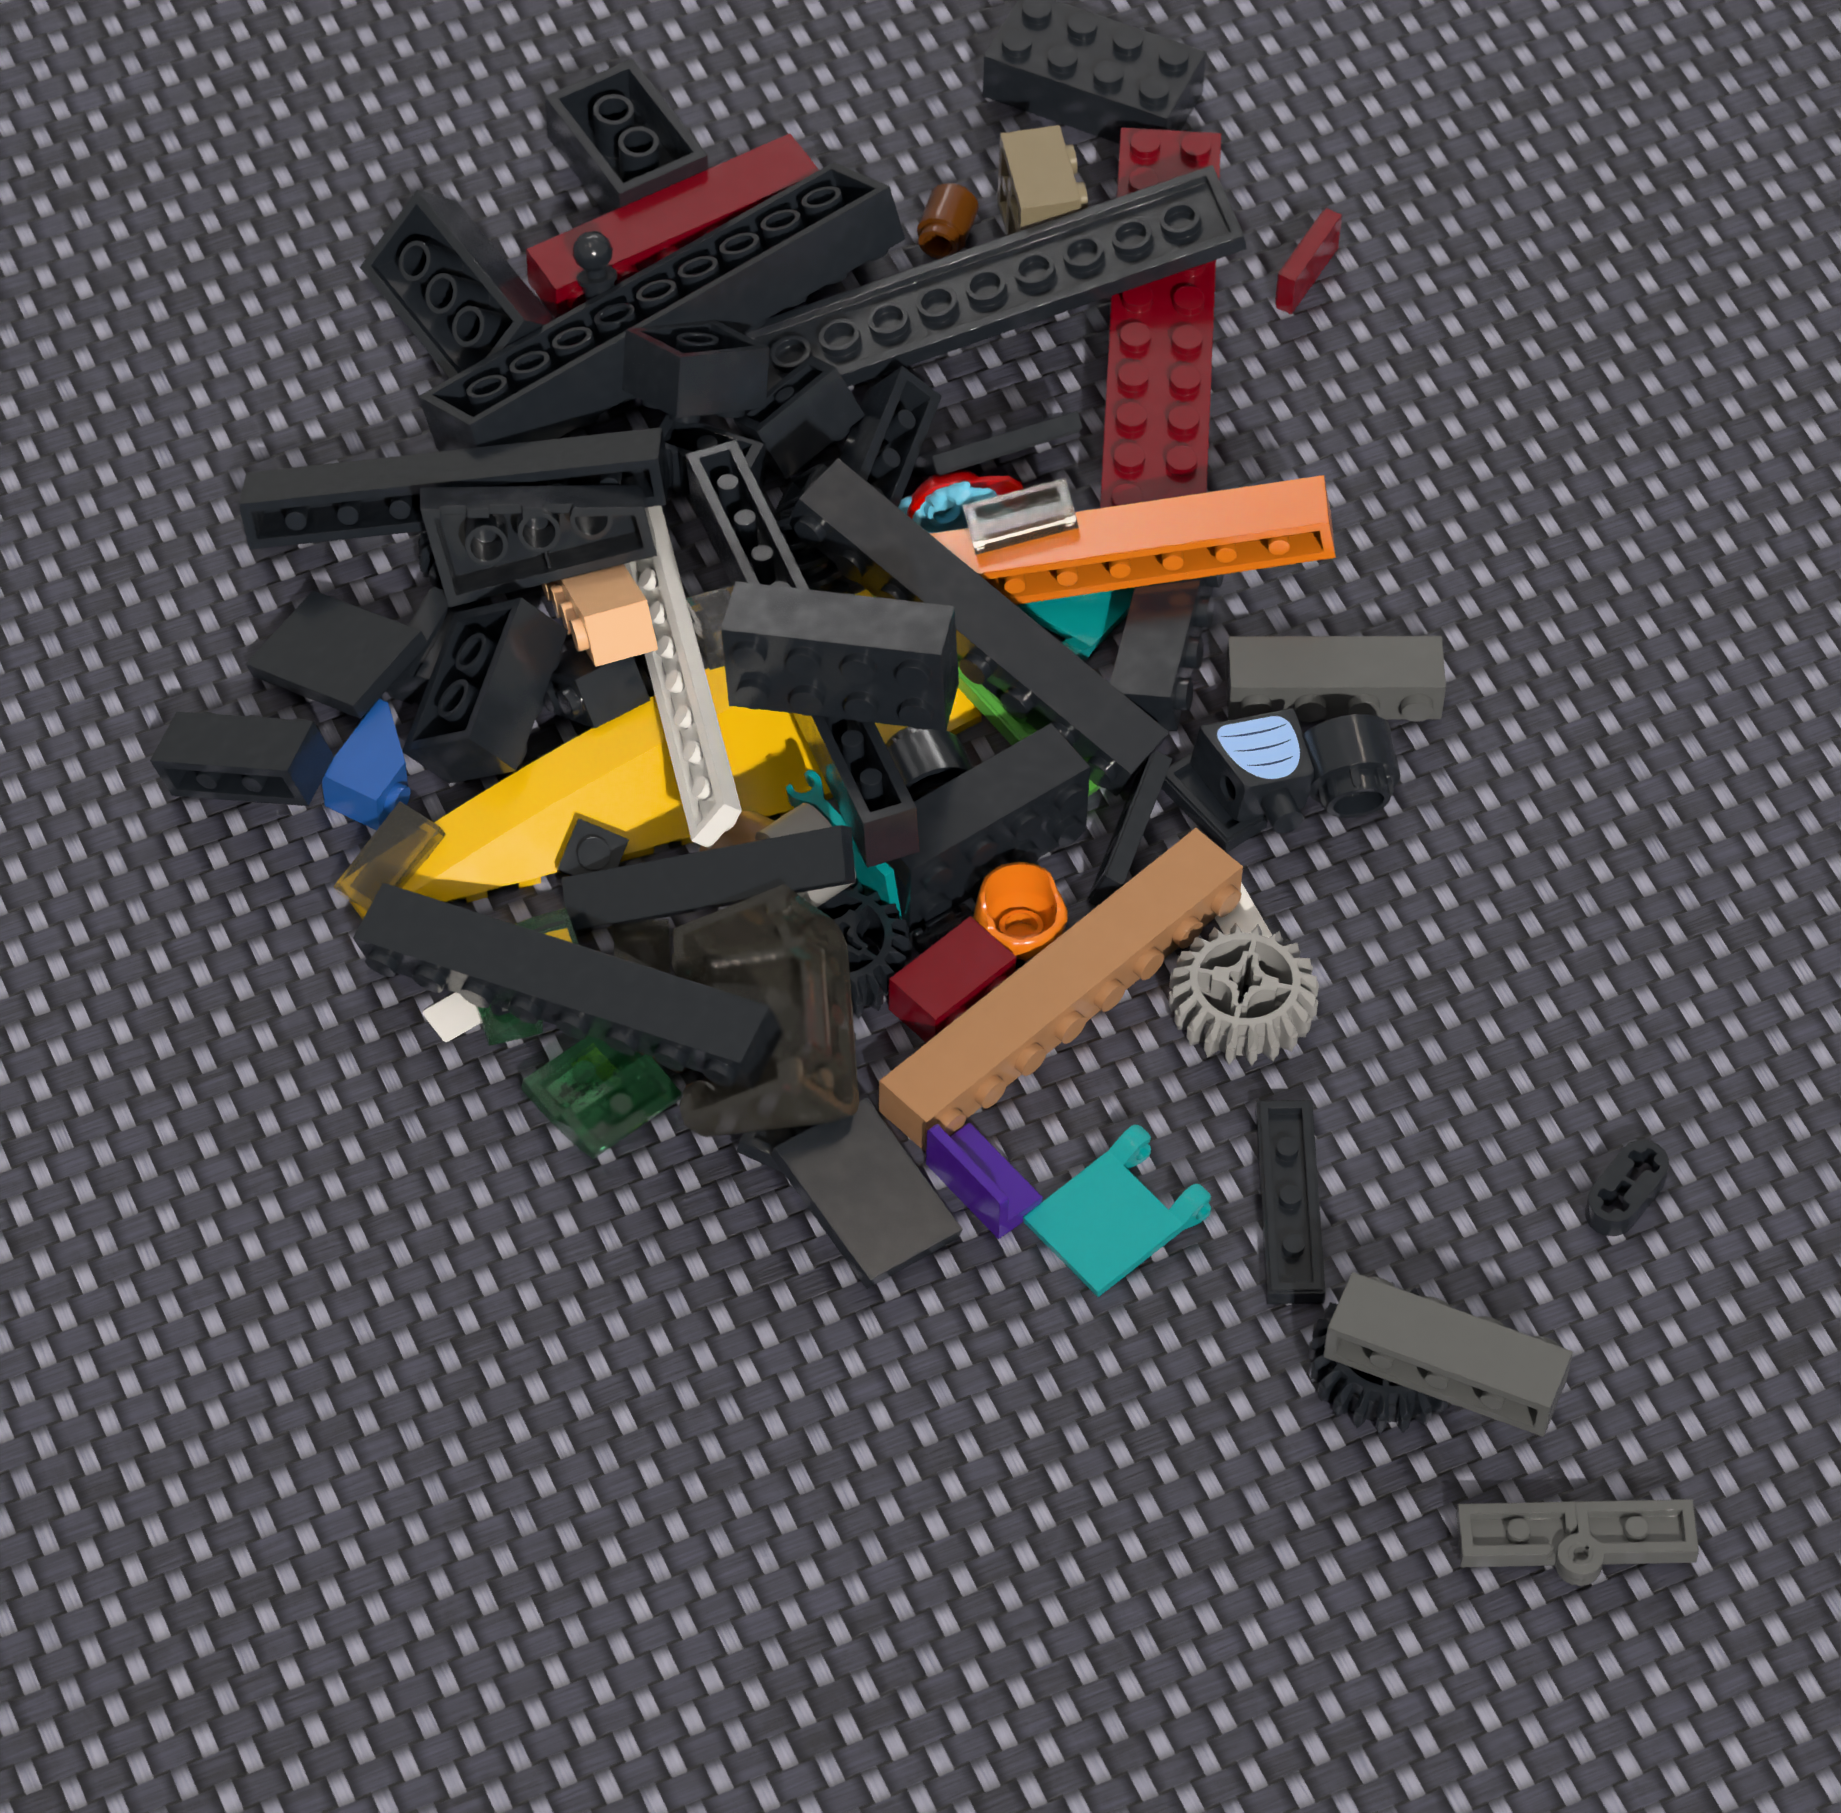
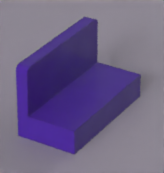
(980, 1178)

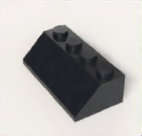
(451, 284)

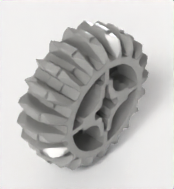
(1273, 1010)

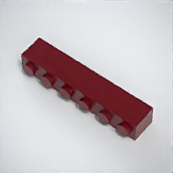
(667, 219)

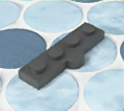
(1577, 1535)

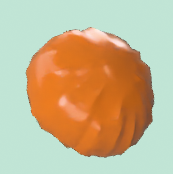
(1021, 908)

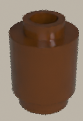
(947, 220)

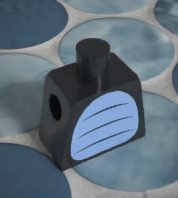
(1257, 767)

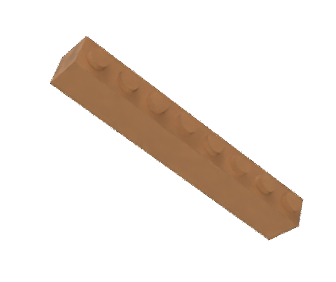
(1061, 989)

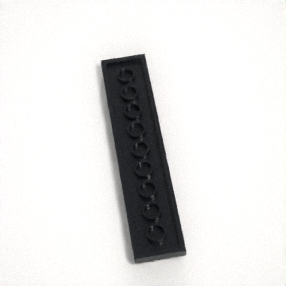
(1009, 281)

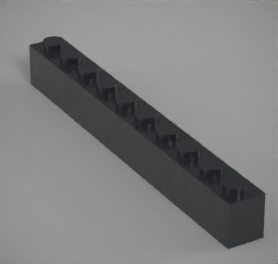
(847, 751)

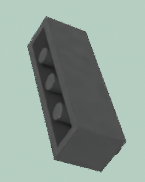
(1336, 676)
(1448, 1353)

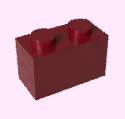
(949, 978)

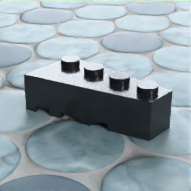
(531, 535)

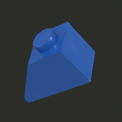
(368, 771)

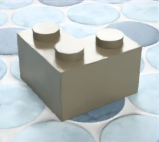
(1037, 178)

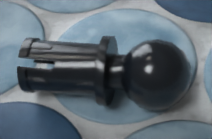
(593, 253)

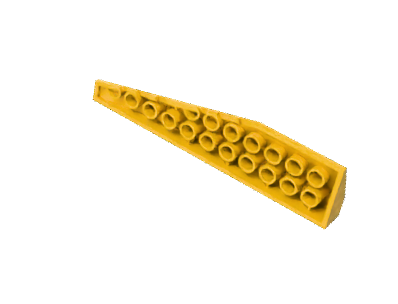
(620, 782)

